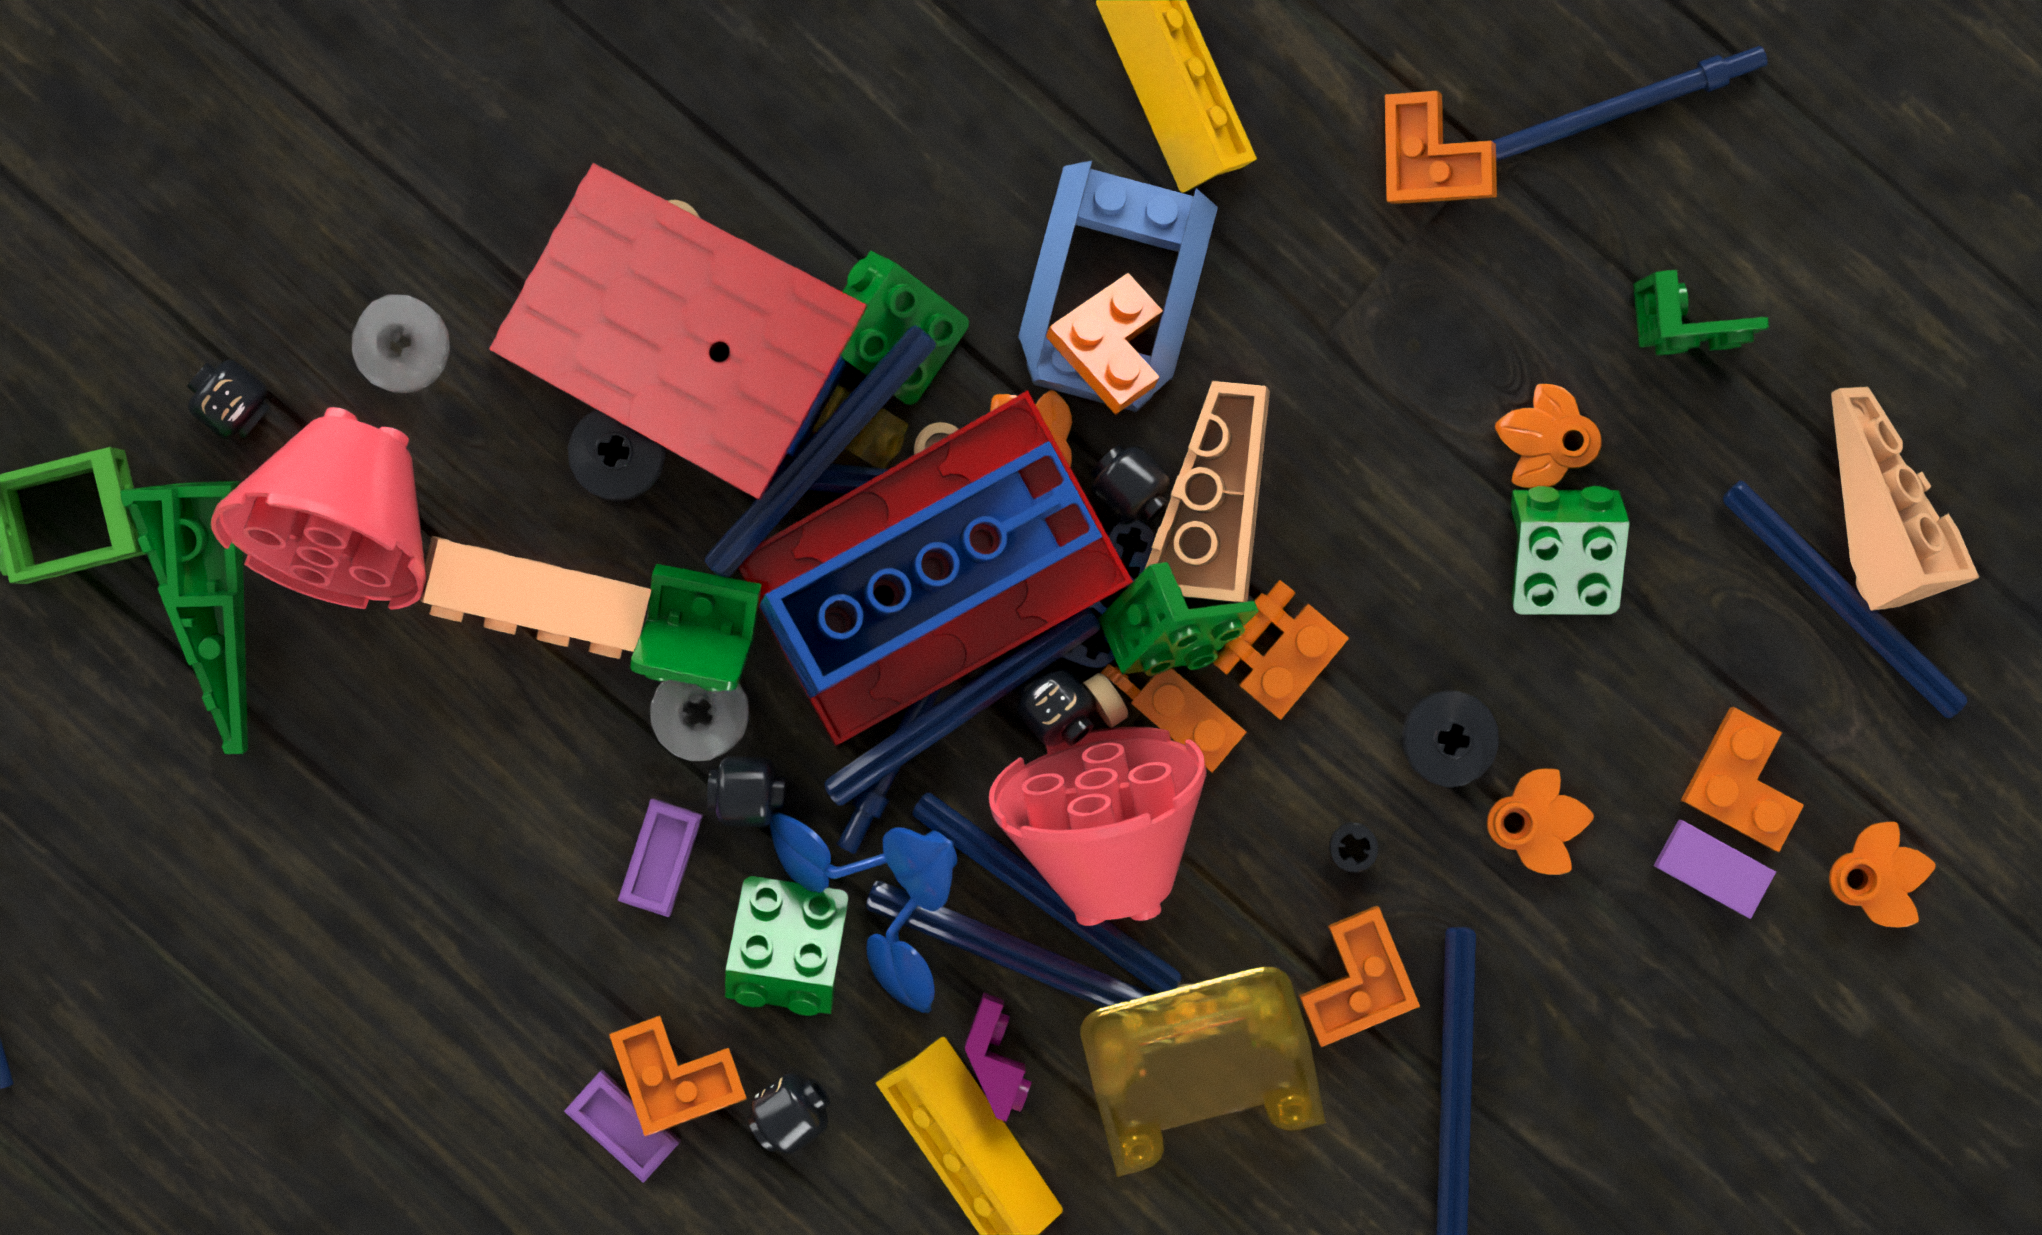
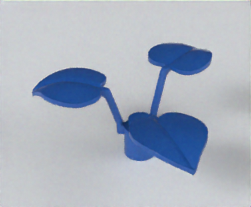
(919, 865)

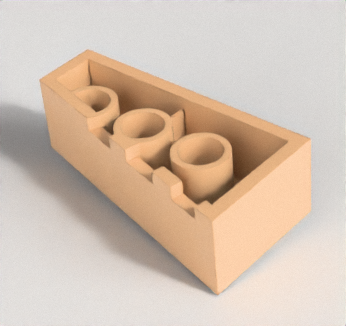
(1216, 496)
(535, 596)

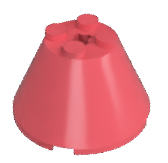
(332, 515)
(1104, 818)

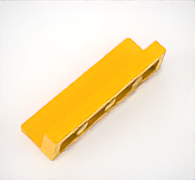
(1178, 88)
(969, 1144)

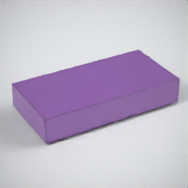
(660, 857)
(1714, 869)
(611, 1119)

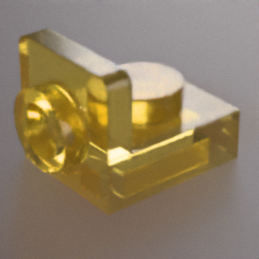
(880, 437)

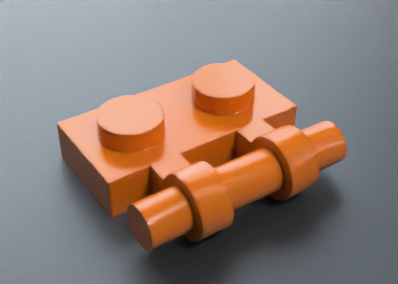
(1294, 657)

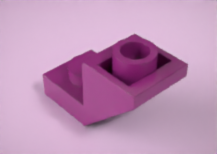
(997, 1074)

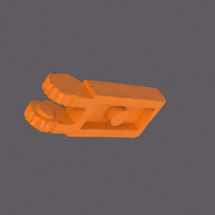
(1183, 712)

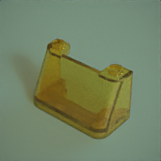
(1199, 1058)

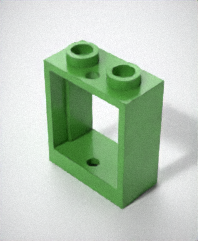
(111, 477)

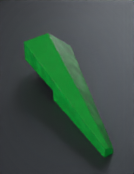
(200, 592)

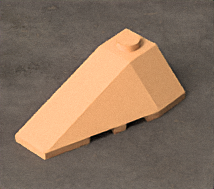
(1892, 529)

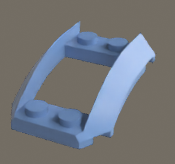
(1128, 211)

